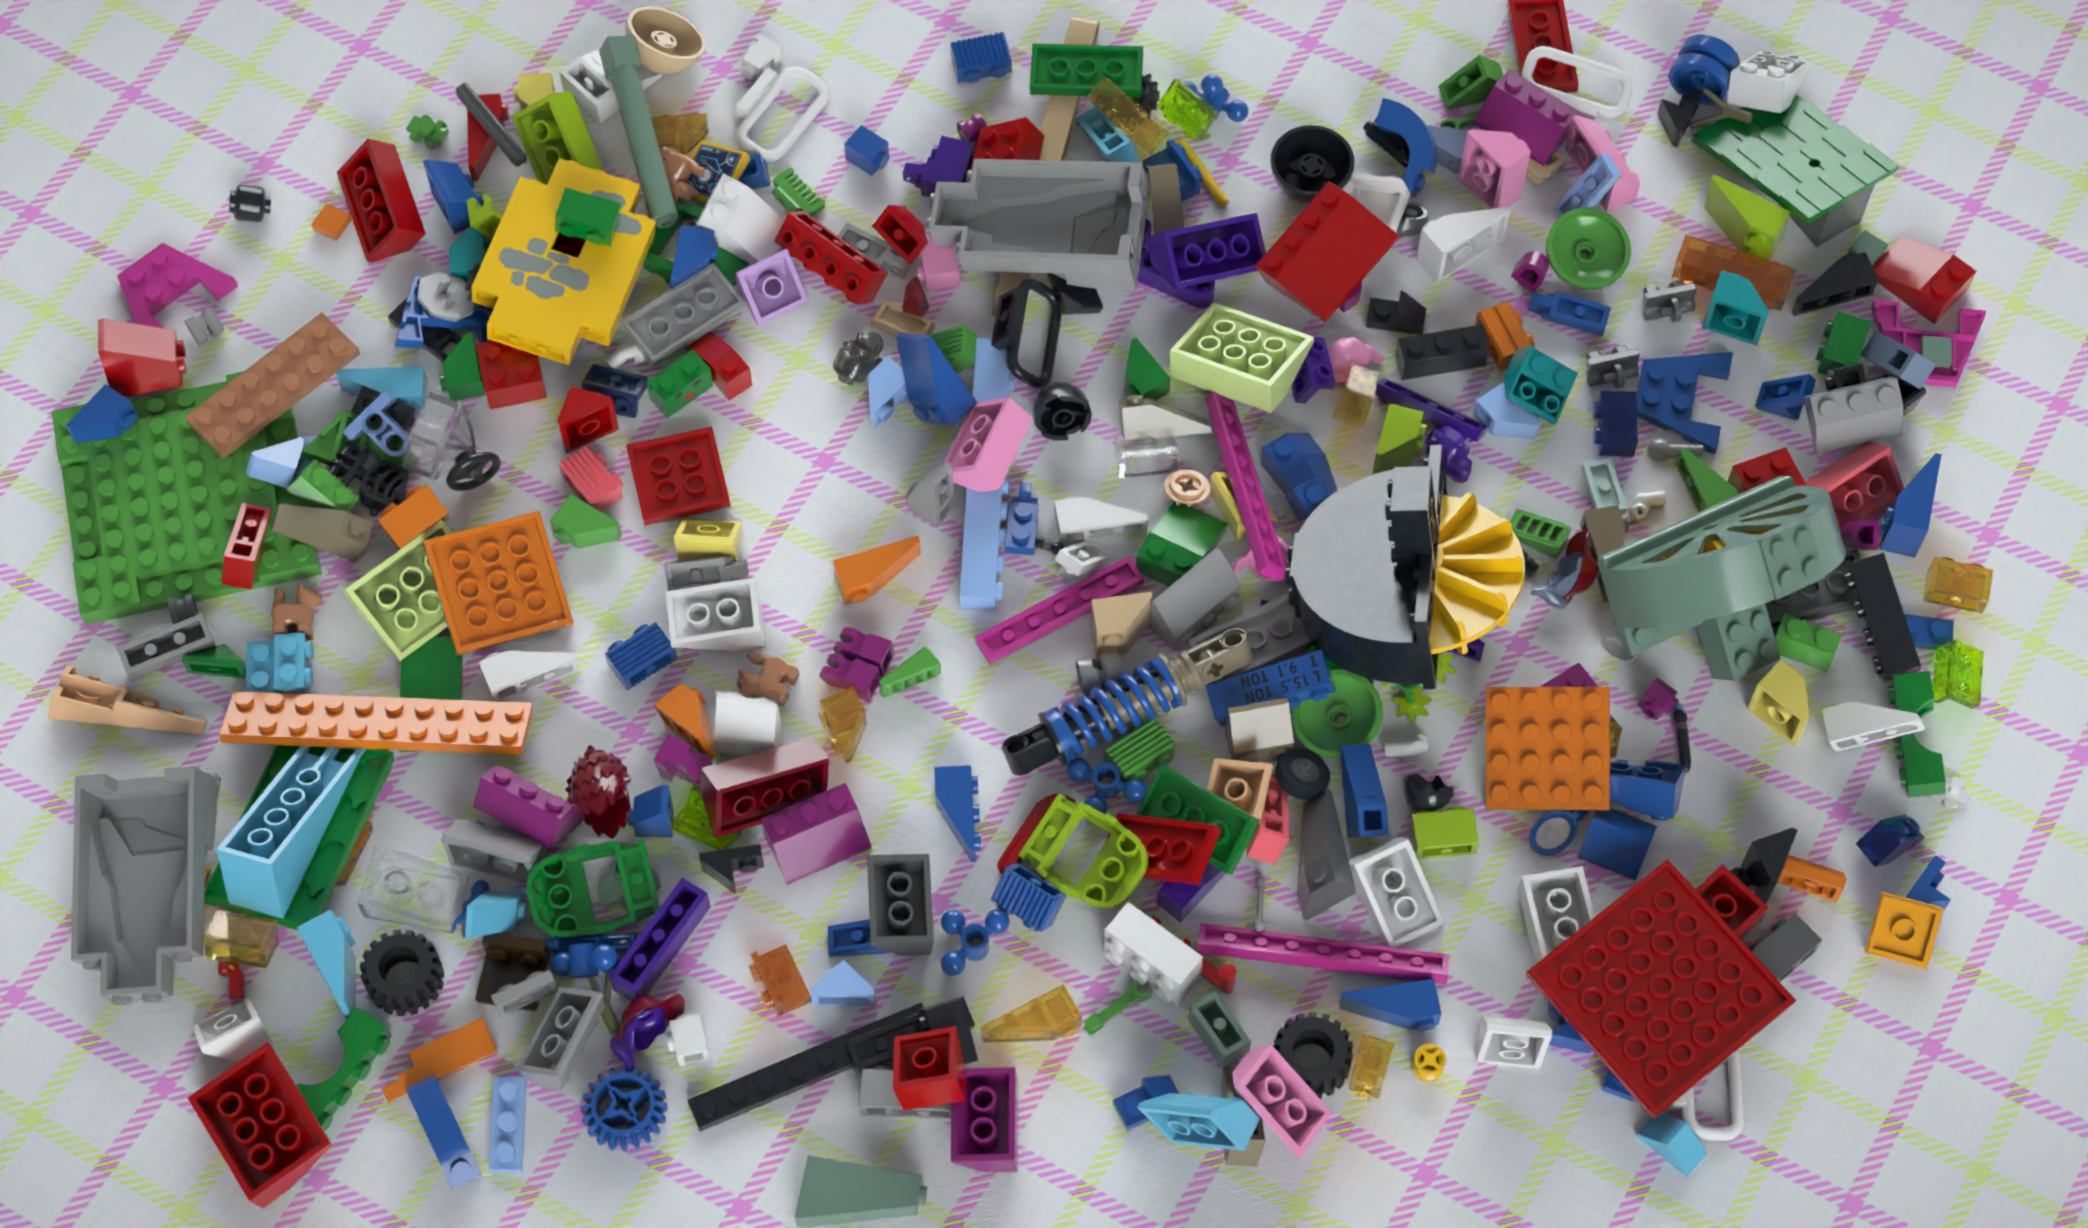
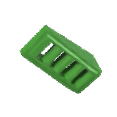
(1542, 544)
(913, 671)

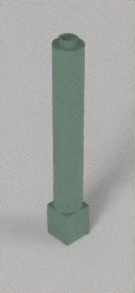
(621, 66)

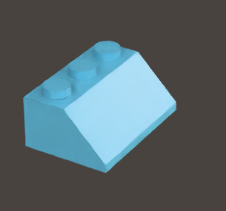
(1202, 1119)

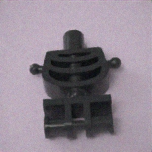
(350, 466)

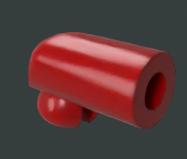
(236, 979)

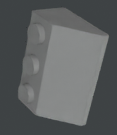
(1855, 414)
(1195, 600)
(492, 849)
(561, 1037)

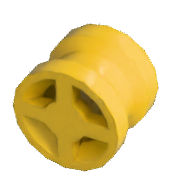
(1428, 1056)

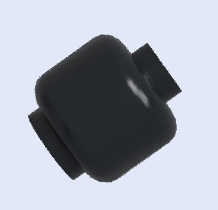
(249, 203)

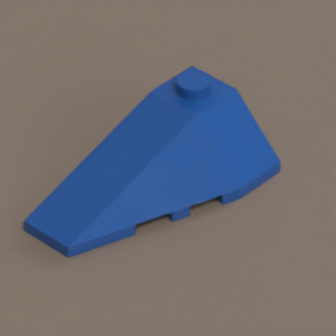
(1295, 460)
(1648, 788)

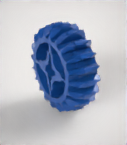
(634, 1100)

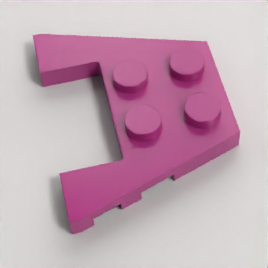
(163, 278)
(1968, 325)

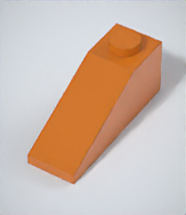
(870, 570)
(685, 715)

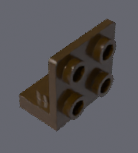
(510, 961)

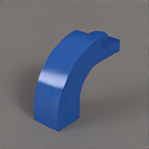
(1422, 147)
(443, 1132)

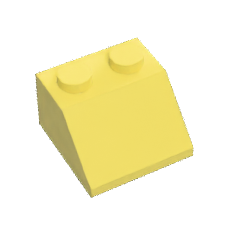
(1782, 701)

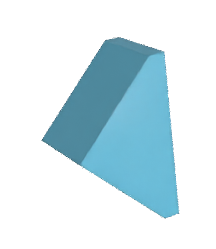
(1674, 1142)

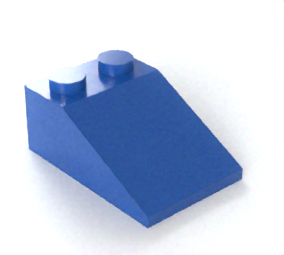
(932, 382)
(1910, 516)

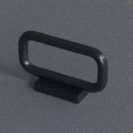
(1009, 328)

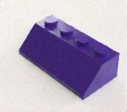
(1207, 251)

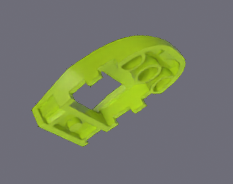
(1113, 872)

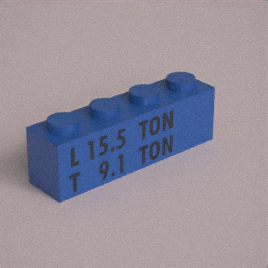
(1295, 678)

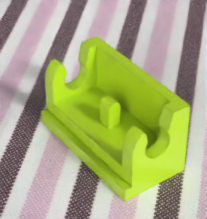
(484, 217)

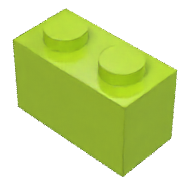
(1444, 833)

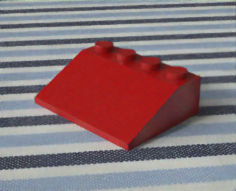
(1326, 252)
(261, 1125)

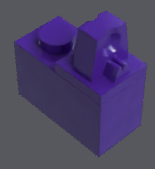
(947, 164)

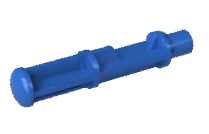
(616, 941)

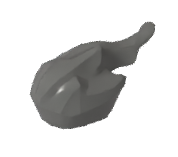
(1413, 220)

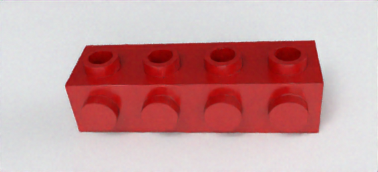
(830, 257)

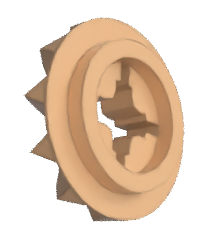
(1181, 480)

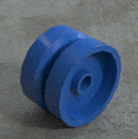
(1703, 64)

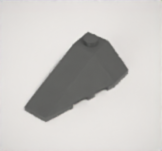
(1323, 861)

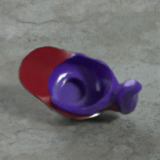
(642, 1023)

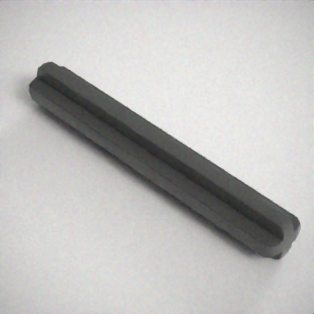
(491, 124)

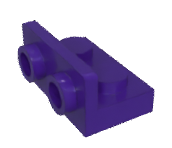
(1314, 373)

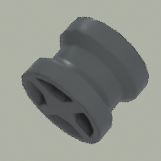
(182, 608)

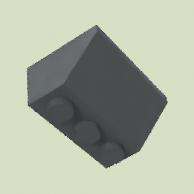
(900, 903)

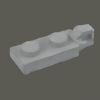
(874, 249)
(703, 571)

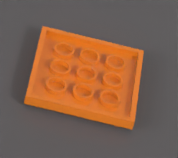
(498, 583)
(1547, 748)

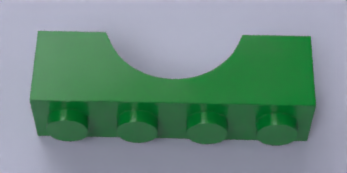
(1923, 768)
(362, 1041)

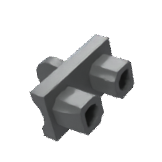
(1669, 302)
(1612, 367)

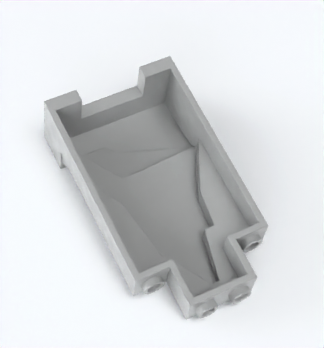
(1046, 218)
(140, 878)

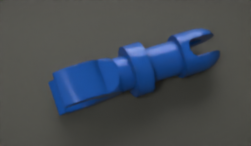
(478, 888)

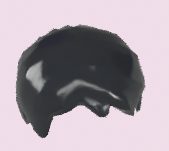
(1426, 795)

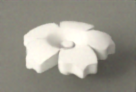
(1954, 793)

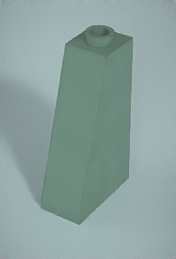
(855, 1192)

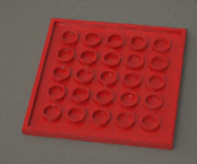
(1660, 988)

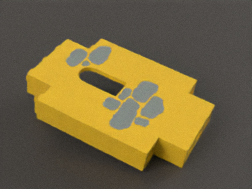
(550, 298)

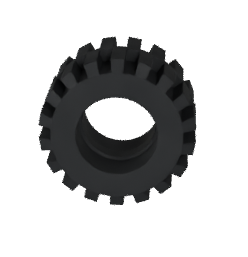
(392, 951)
(1322, 1033)

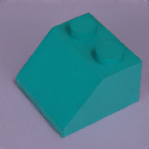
(1736, 309)

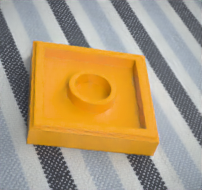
(1904, 929)

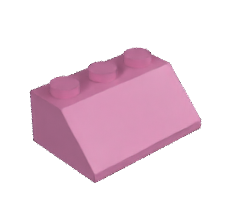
(1589, 140)
(1494, 167)
(987, 444)
(1280, 1097)

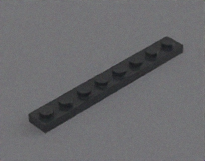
(782, 1077)

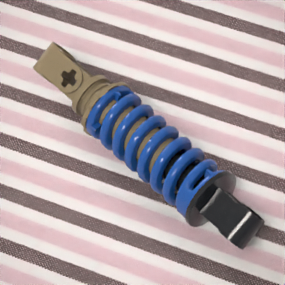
(1121, 703)

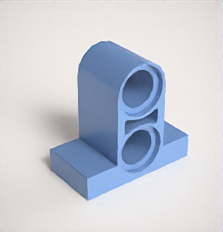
(386, 432)

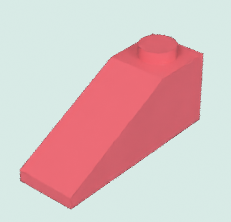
(1273, 831)

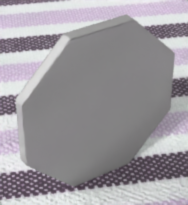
(444, 296)

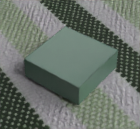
(1871, 245)
(1937, 350)

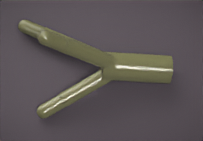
(1729, 112)
(607, 1013)

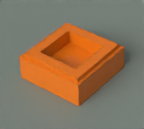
(331, 222)

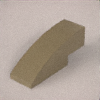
(1165, 197)

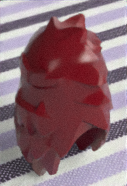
(600, 791)

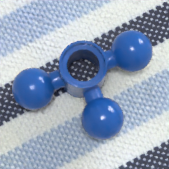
(1217, 97)
(1080, 770)
(954, 923)
(585, 960)

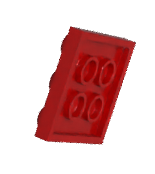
(678, 475)

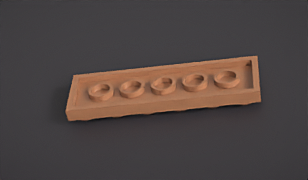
(272, 385)

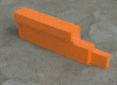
(444, 1057)

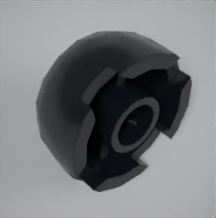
(1061, 411)

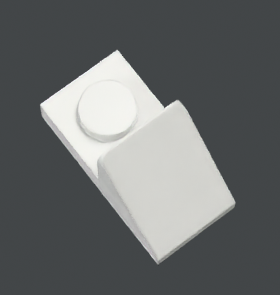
(1079, 562)

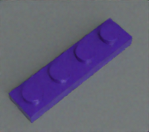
(1440, 415)

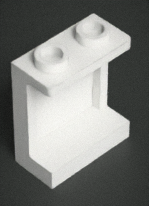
(1382, 196)

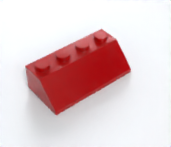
(380, 201)

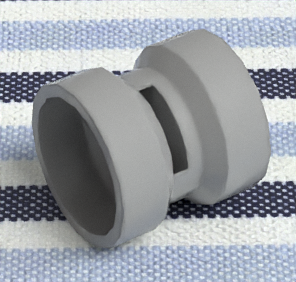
(198, 329)

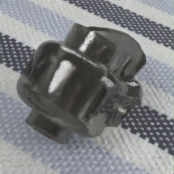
(858, 357)

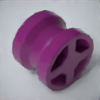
(970, 129)

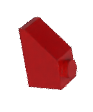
(902, 231)

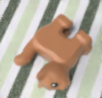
(678, 171)
(295, 616)
(771, 680)

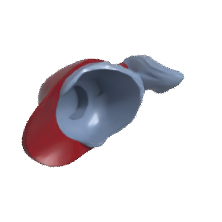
(1574, 575)

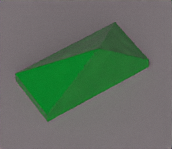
(215, 662)

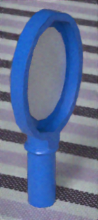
(1555, 831)

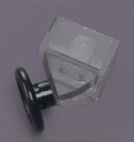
(446, 443)

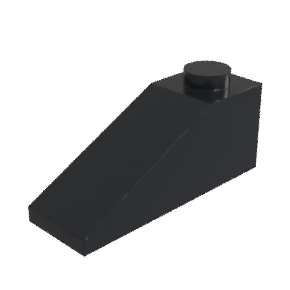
(1844, 281)

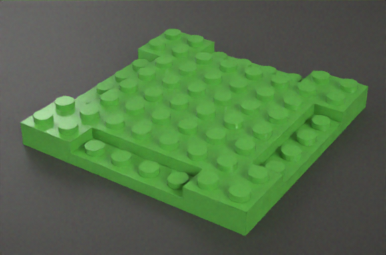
(161, 507)

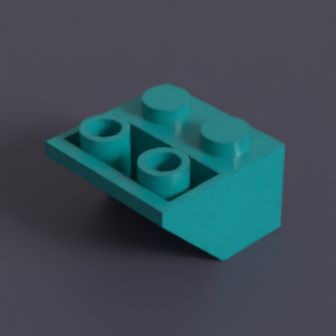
(1538, 383)

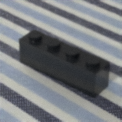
(1883, 616)

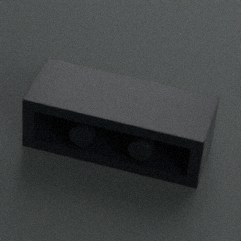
(1442, 352)

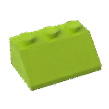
(553, 131)

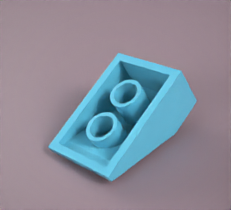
(330, 947)

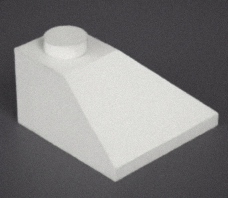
(232, 1032)

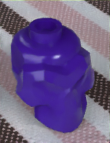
(1454, 452)

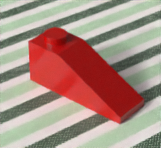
(479, 141)
(726, 366)
(245, 546)

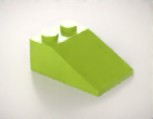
(1746, 218)

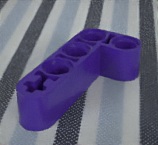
(1197, 295)

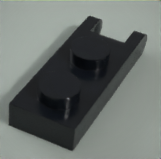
(434, 338)

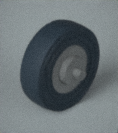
(1302, 774)

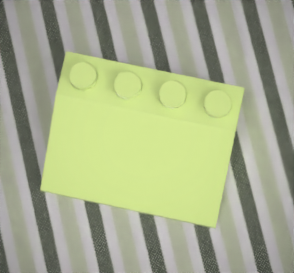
(1240, 357)
(401, 597)

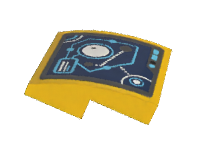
(715, 161)

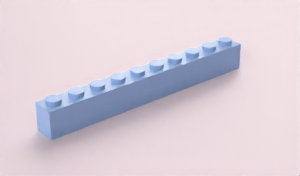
(985, 509)

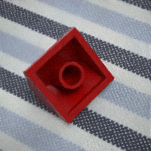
(585, 418)

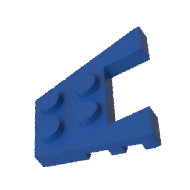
(415, 316)
(1668, 394)

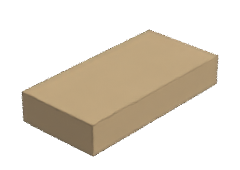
(893, 321)

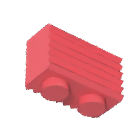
(590, 479)

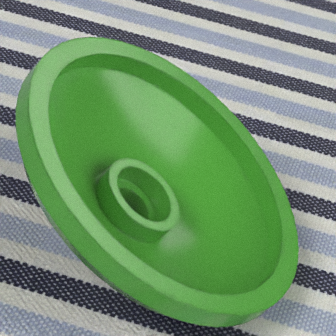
(1595, 235)
(1317, 720)

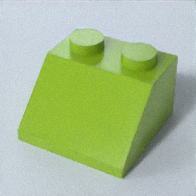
(1400, 438)

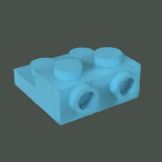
(280, 664)

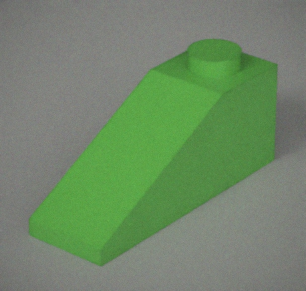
(1702, 482)

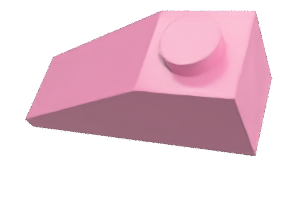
(938, 267)

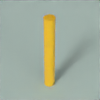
(1207, 179)

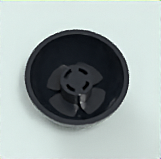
(1309, 159)

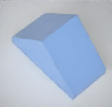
(276, 463)
(843, 988)

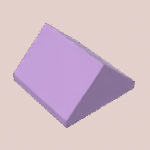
(771, 287)

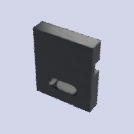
(1075, 298)

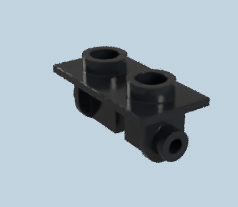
(1390, 142)
(398, 411)

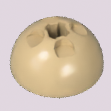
(665, 40)

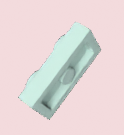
(1603, 484)

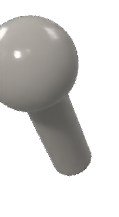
(1660, 449)

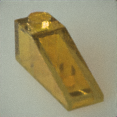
(1128, 115)
(1041, 1019)

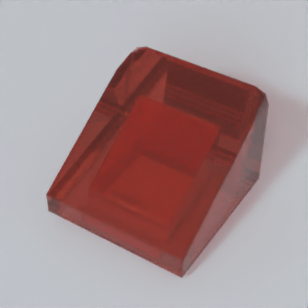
(915, 298)

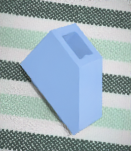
(886, 390)
(1504, 416)

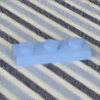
(1590, 186)
(508, 1125)

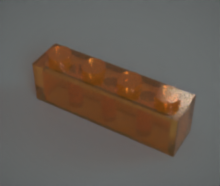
(1702, 263)

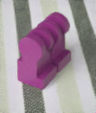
(870, 658)
(679, 760)

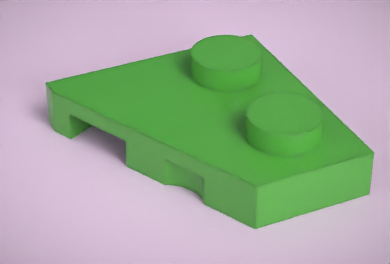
(332, 439)

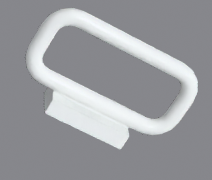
(761, 96)
(1586, 107)
(1687, 1105)

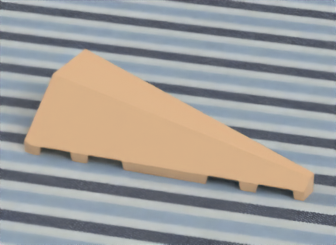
(101, 703)

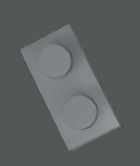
(534, 988)

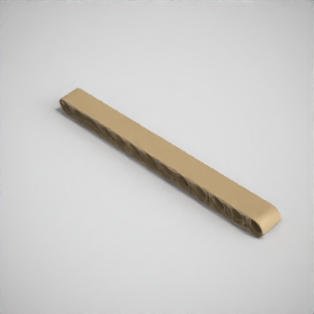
(1057, 128)

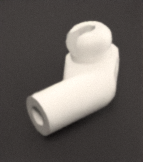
(622, 354)
(1642, 503)
(1417, 746)

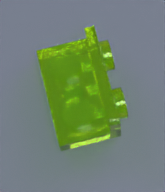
(1187, 110)
(1958, 674)
(693, 822)

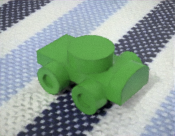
(427, 129)

